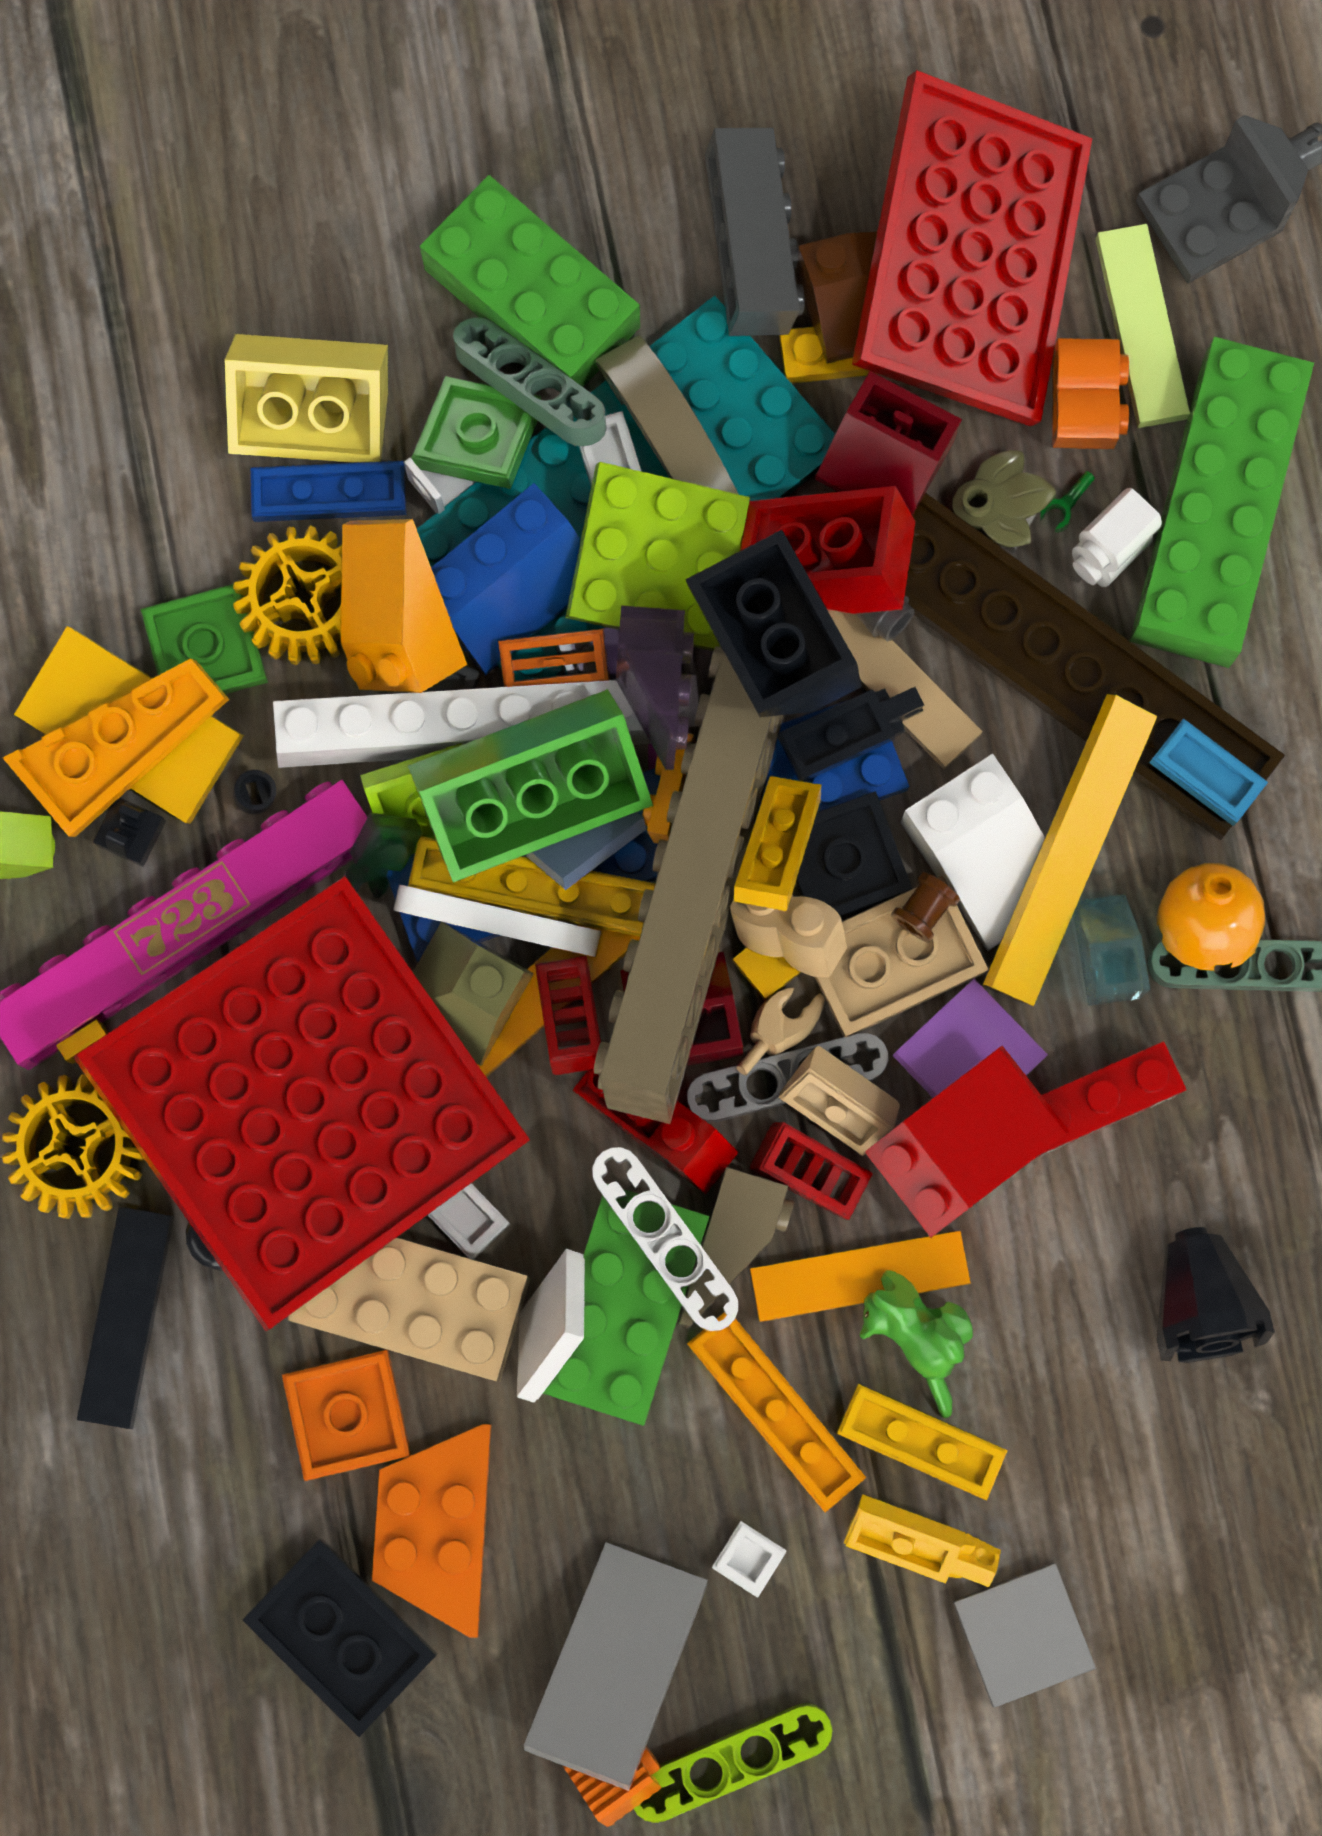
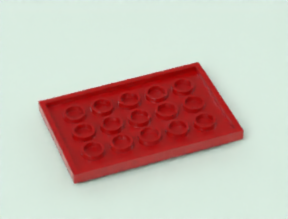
(972, 250)

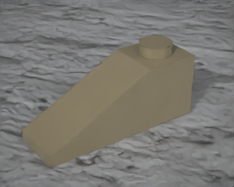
(740, 1228)

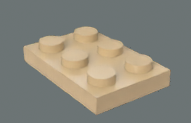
(893, 970)

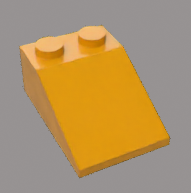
(393, 610)

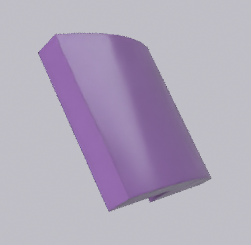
(963, 1036)

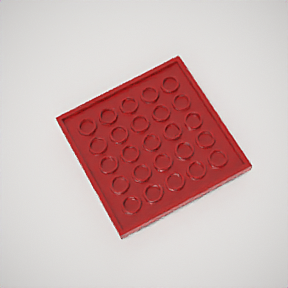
(302, 1101)

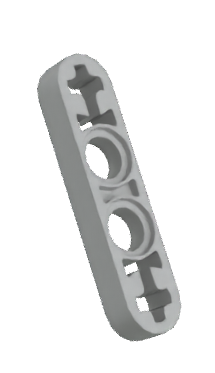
(782, 1068)

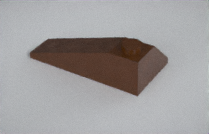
(834, 287)

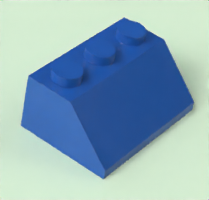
(509, 576)

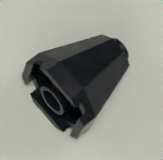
(1207, 1301)

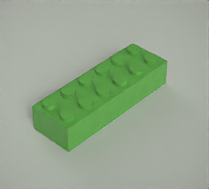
(1222, 502)

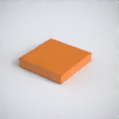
(346, 1415)

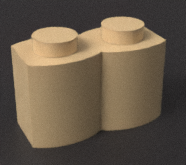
(805, 935)

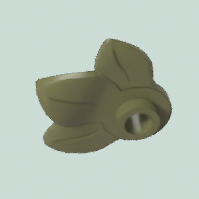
(1009, 497)

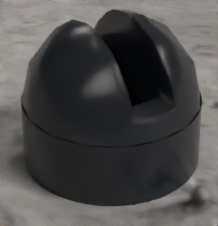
(264, 788)

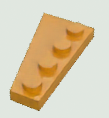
(101, 756)

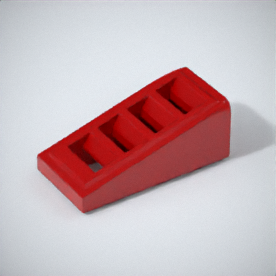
(573, 1058)
(770, 1148)

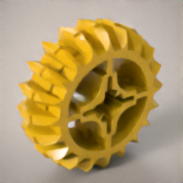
(284, 603)
(54, 1155)

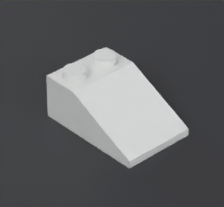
(980, 842)

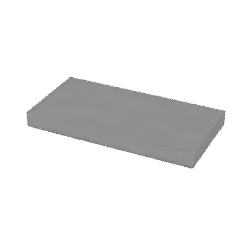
(616, 1666)

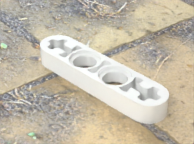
(497, 920)
(659, 1243)

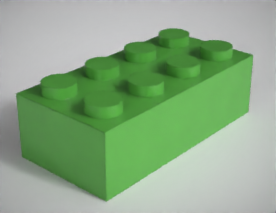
(529, 281)
(531, 785)
(626, 1314)

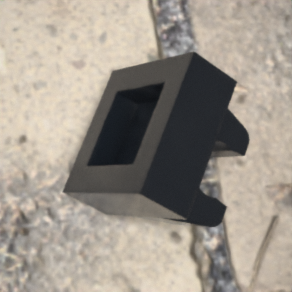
(129, 831)

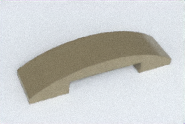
(663, 415)

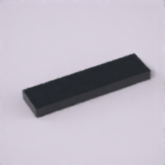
(125, 1318)

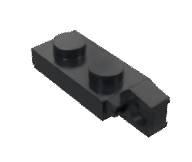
(847, 731)

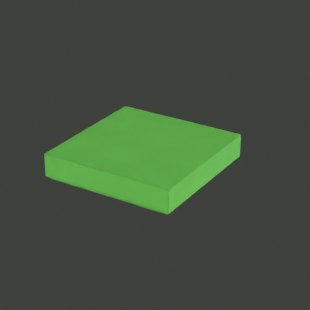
(474, 434)
(208, 632)

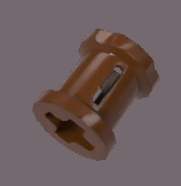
(925, 907)

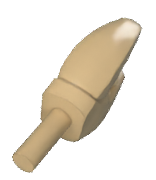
(775, 1032)

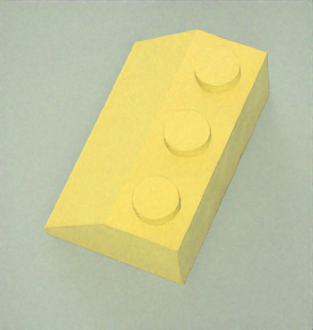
(306, 398)

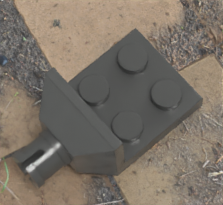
(1231, 195)

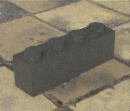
(753, 231)

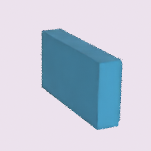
(1208, 772)

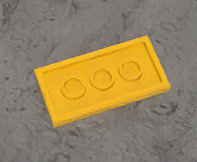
(87, 675)

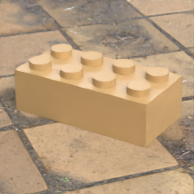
(425, 1307)

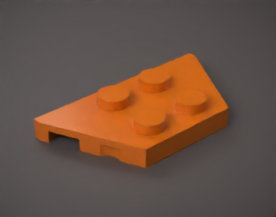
(435, 1528)

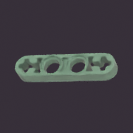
(523, 385)
(1251, 973)

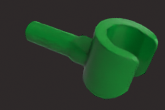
(1069, 500)

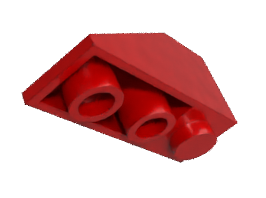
(685, 1145)

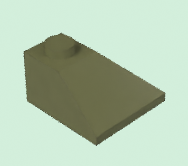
(471, 987)

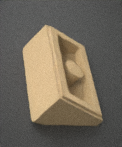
(840, 1100)

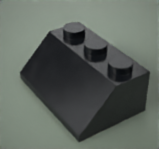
(775, 629)

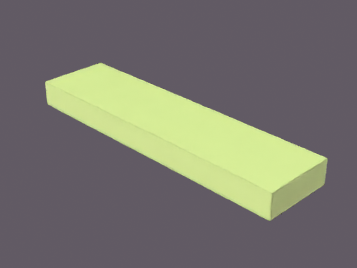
(1142, 325)

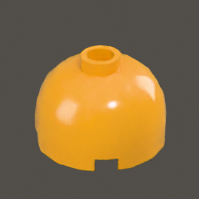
(1211, 916)

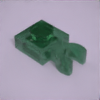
(382, 846)

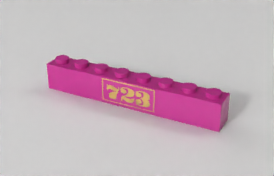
(182, 925)

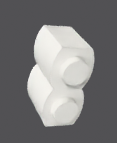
(1115, 538)

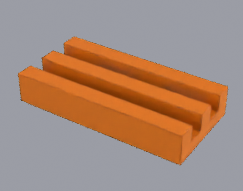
(599, 656)

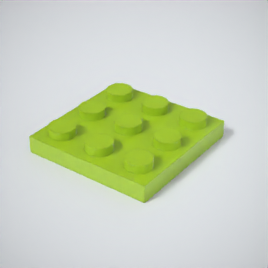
(645, 540)

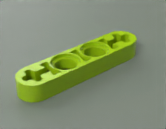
(734, 1769)

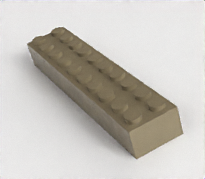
(690, 901)

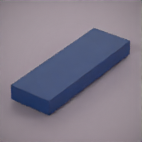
(328, 491)

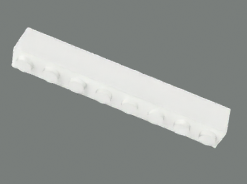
(420, 723)

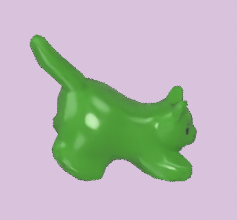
(928, 1336)

